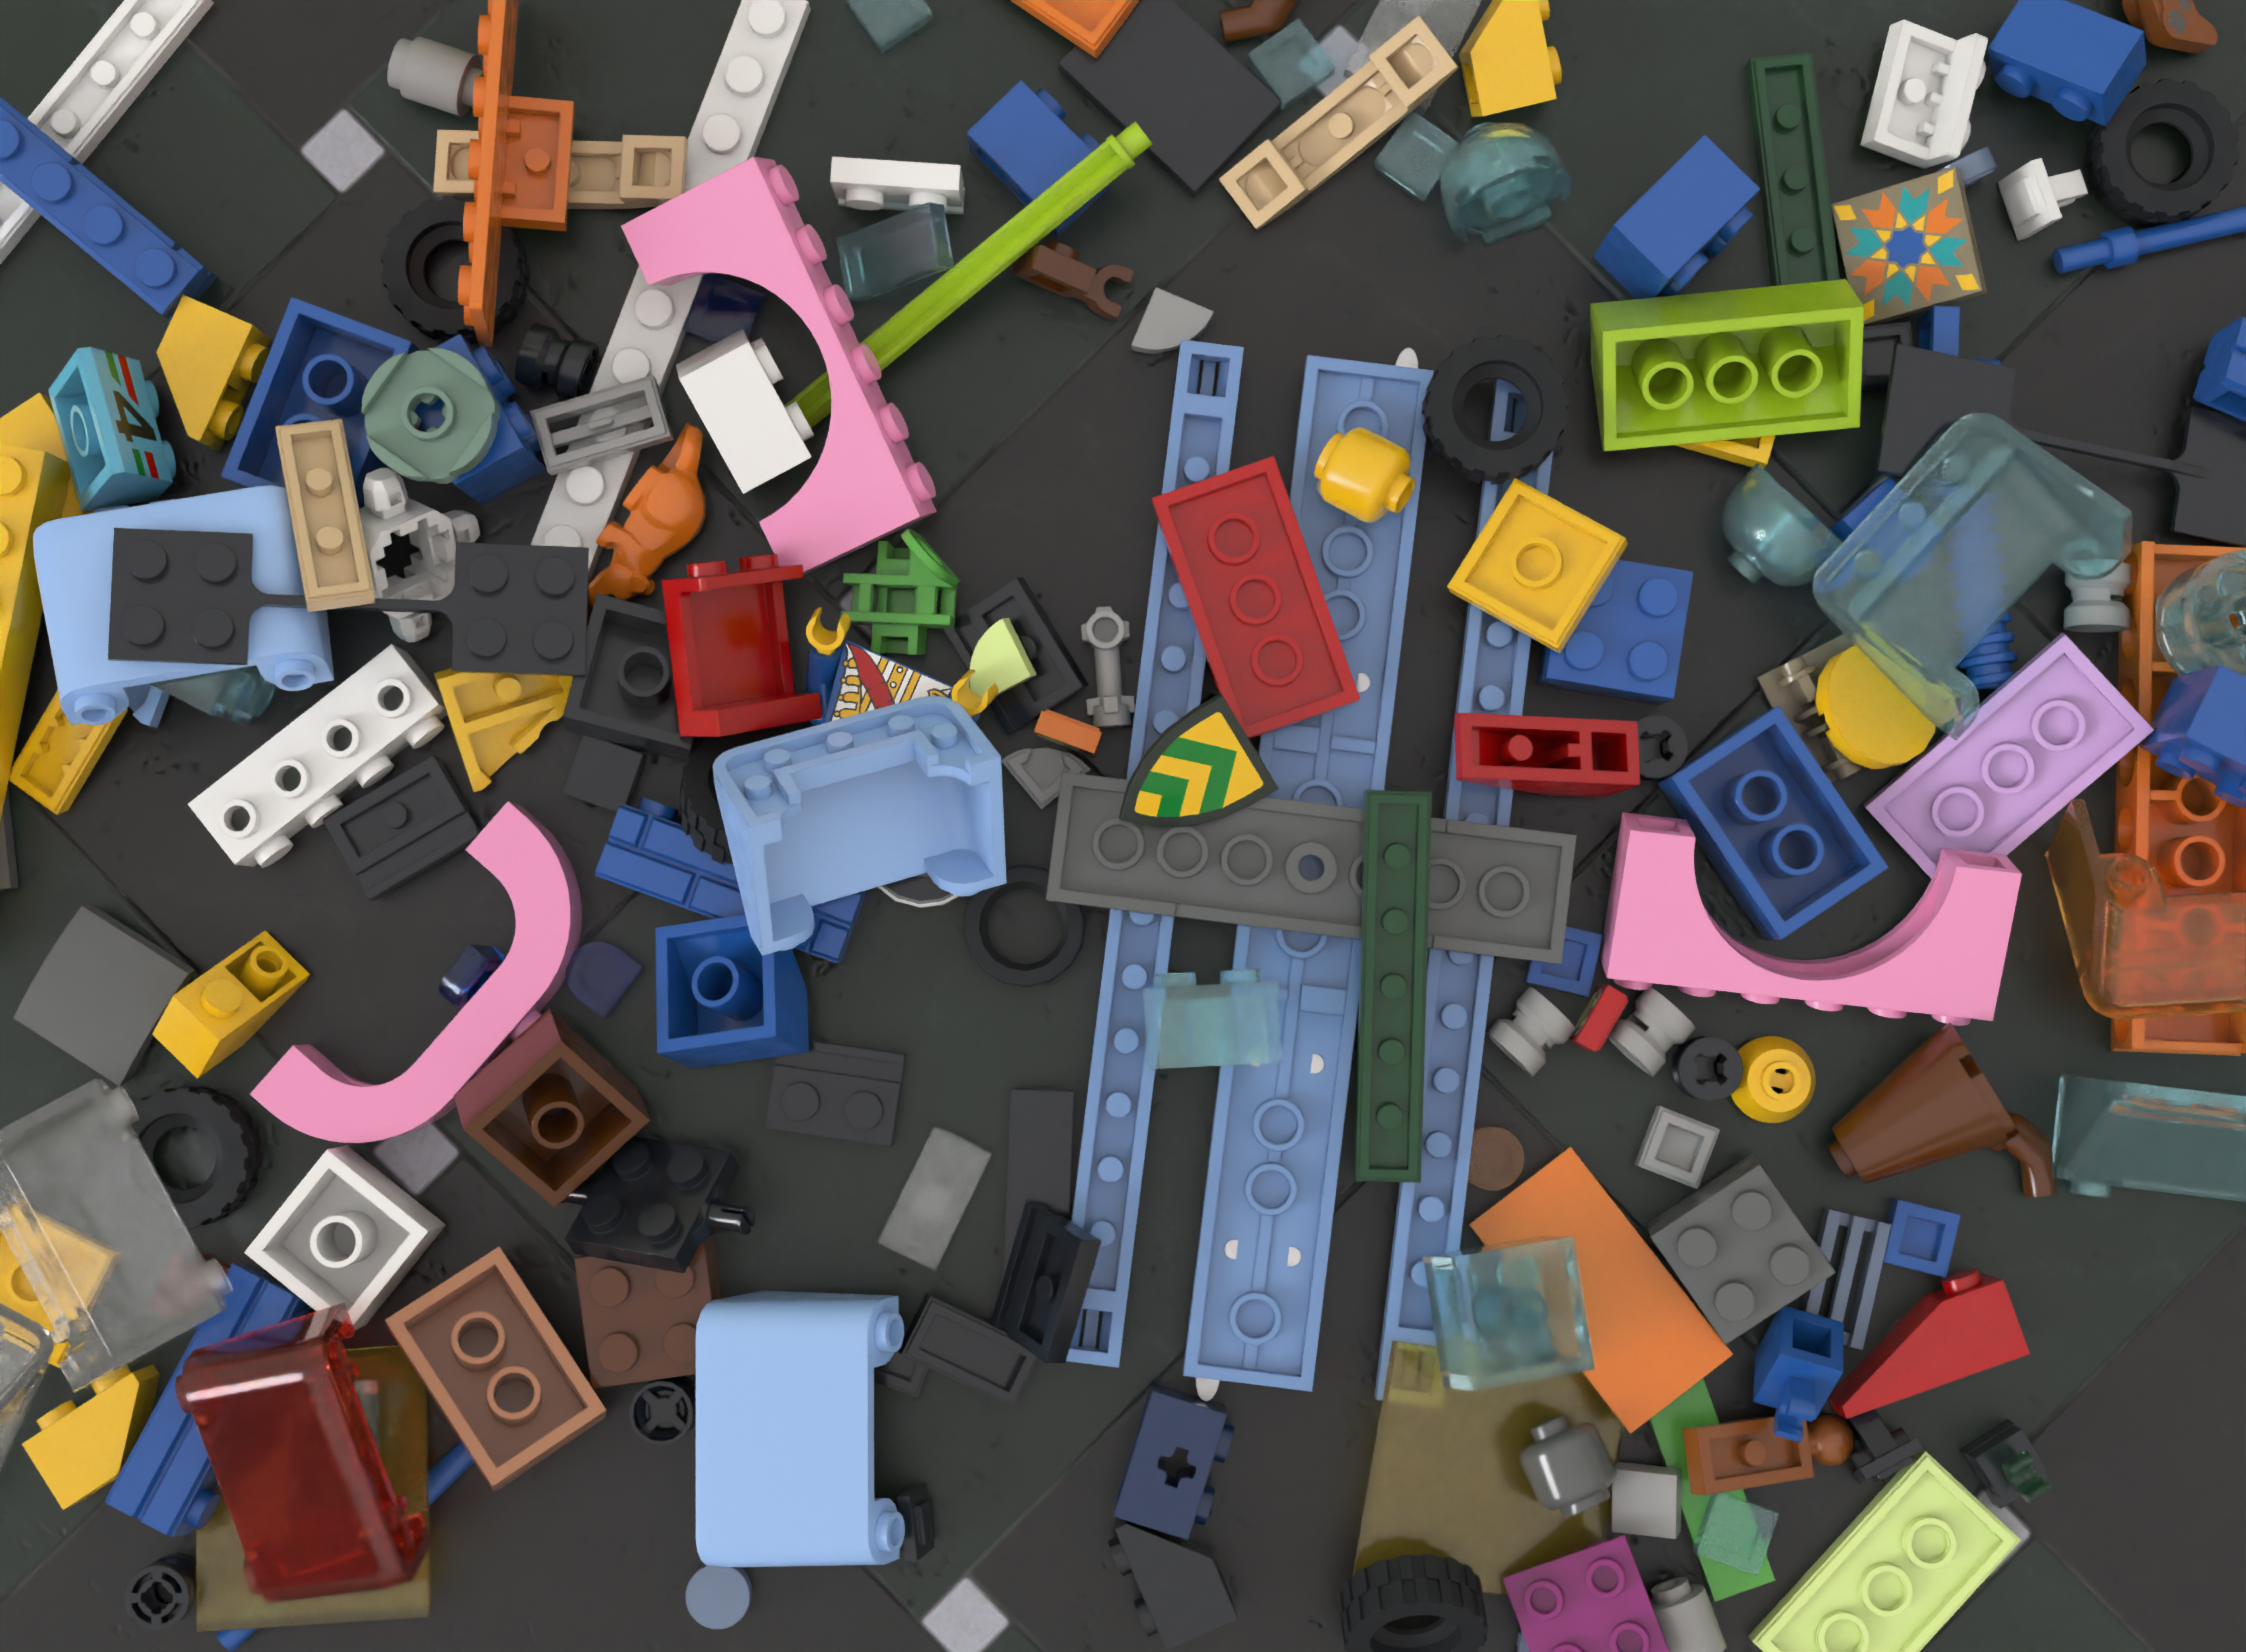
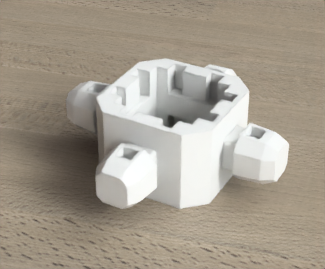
(435, 535)

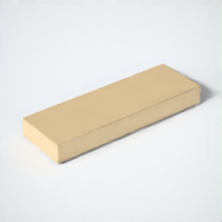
(325, 515)

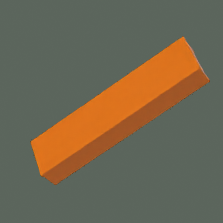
(2169, 819)

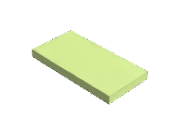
(1892, 1570)

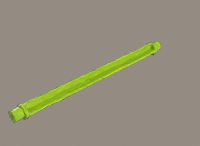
(989, 259)

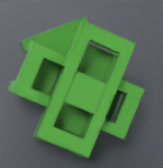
(904, 611)

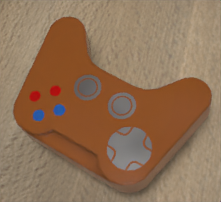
(2171, 24)

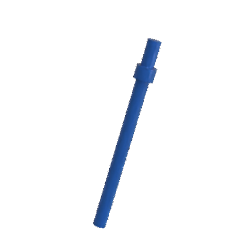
(2124, 245)

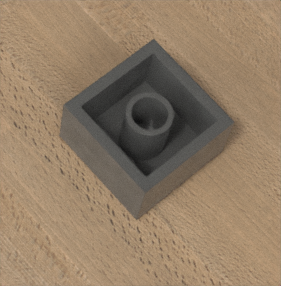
(1739, 1248)

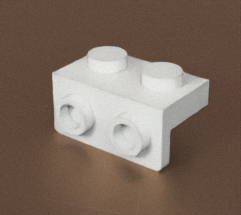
(1924, 95)

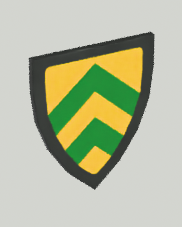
(1197, 771)

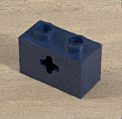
(1146, 1491)

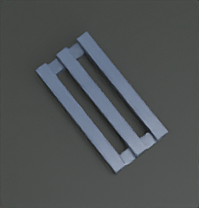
(1869, 1275)

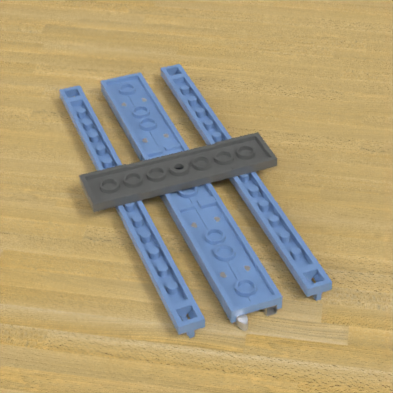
(1295, 890)

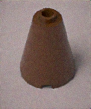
(1922, 1114)

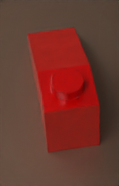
(1547, 754)
(1938, 1341)

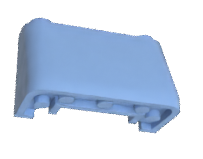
(75, 588)
(860, 810)
(792, 1430)

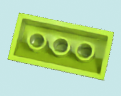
(1727, 364)

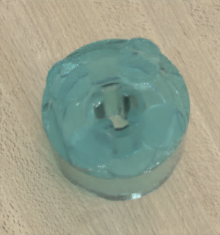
(2195, 614)

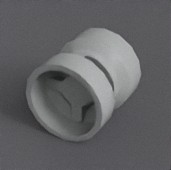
(2098, 603)
(1535, 1027)
(1651, 1031)

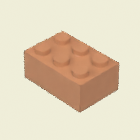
(496, 1368)

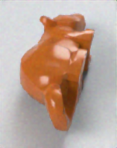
(664, 518)

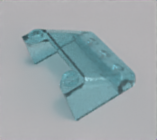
(1958, 552)
(2149, 1139)

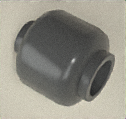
(1568, 1465)

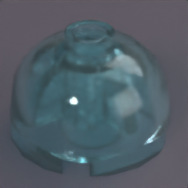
(1501, 181)
(1774, 532)

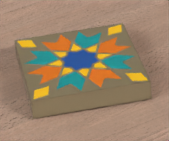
(1910, 246)

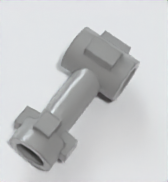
(1105, 635)

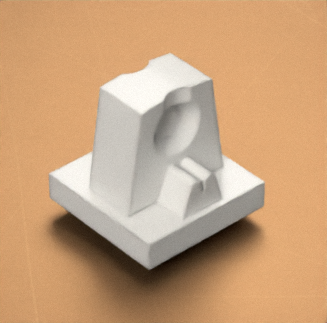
(2035, 198)

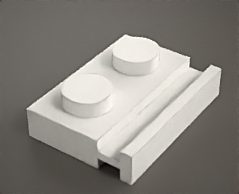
(896, 184)

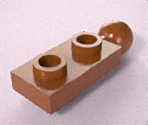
(1750, 1455)

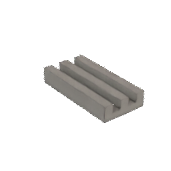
(607, 449)

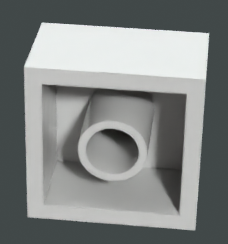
(345, 1236)

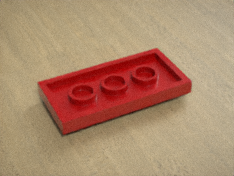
(1255, 598)

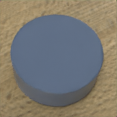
(1975, 166)
(718, 1596)

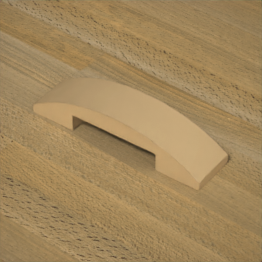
(1340, 125)
(603, 173)

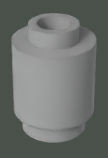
(434, 74)
(1686, 1617)

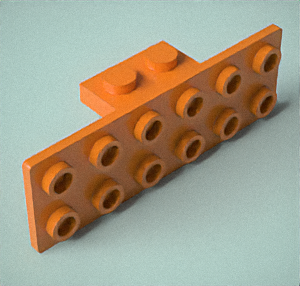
(516, 166)

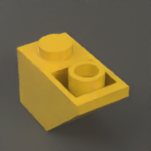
(1508, 58)
(210, 367)
(229, 1003)
(89, 1444)

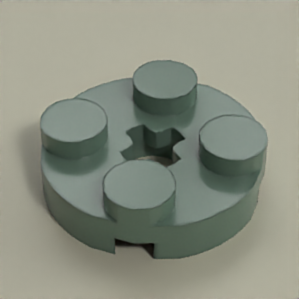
(425, 377)

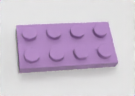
(2016, 764)

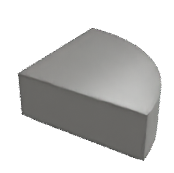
(1169, 321)
(1040, 771)

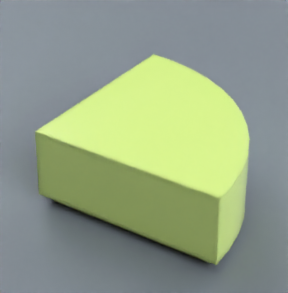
(999, 660)

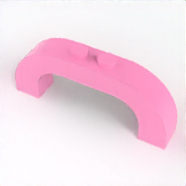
(546, 898)

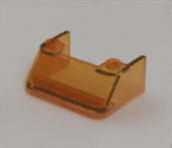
(2134, 944)

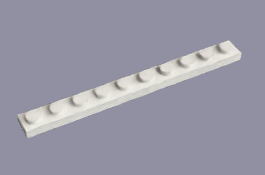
(655, 315)

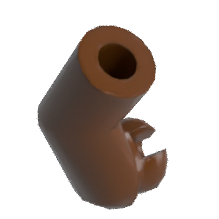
(1255, 19)
(2035, 1158)

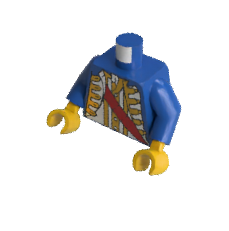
(861, 680)

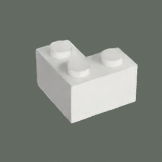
(742, 410)

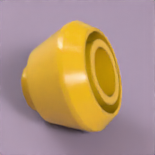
(1759, 1061)

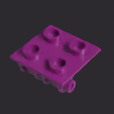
(1586, 1603)

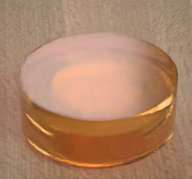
(1495, 1158)

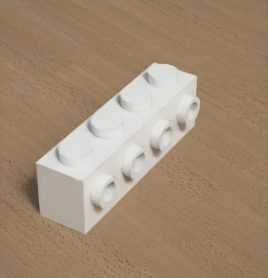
(321, 758)

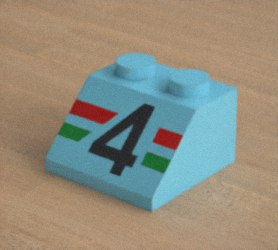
(111, 430)

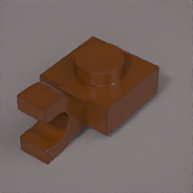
(1059, 271)

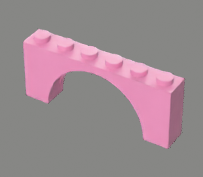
(752, 230)
(1934, 962)

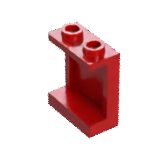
(733, 648)

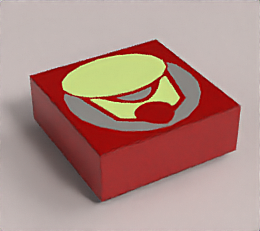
(1598, 1018)

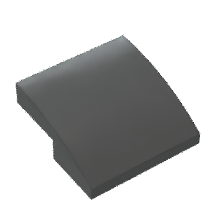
(102, 993)

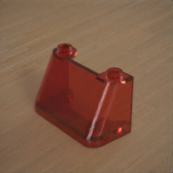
(300, 1462)

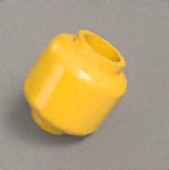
(1364, 474)

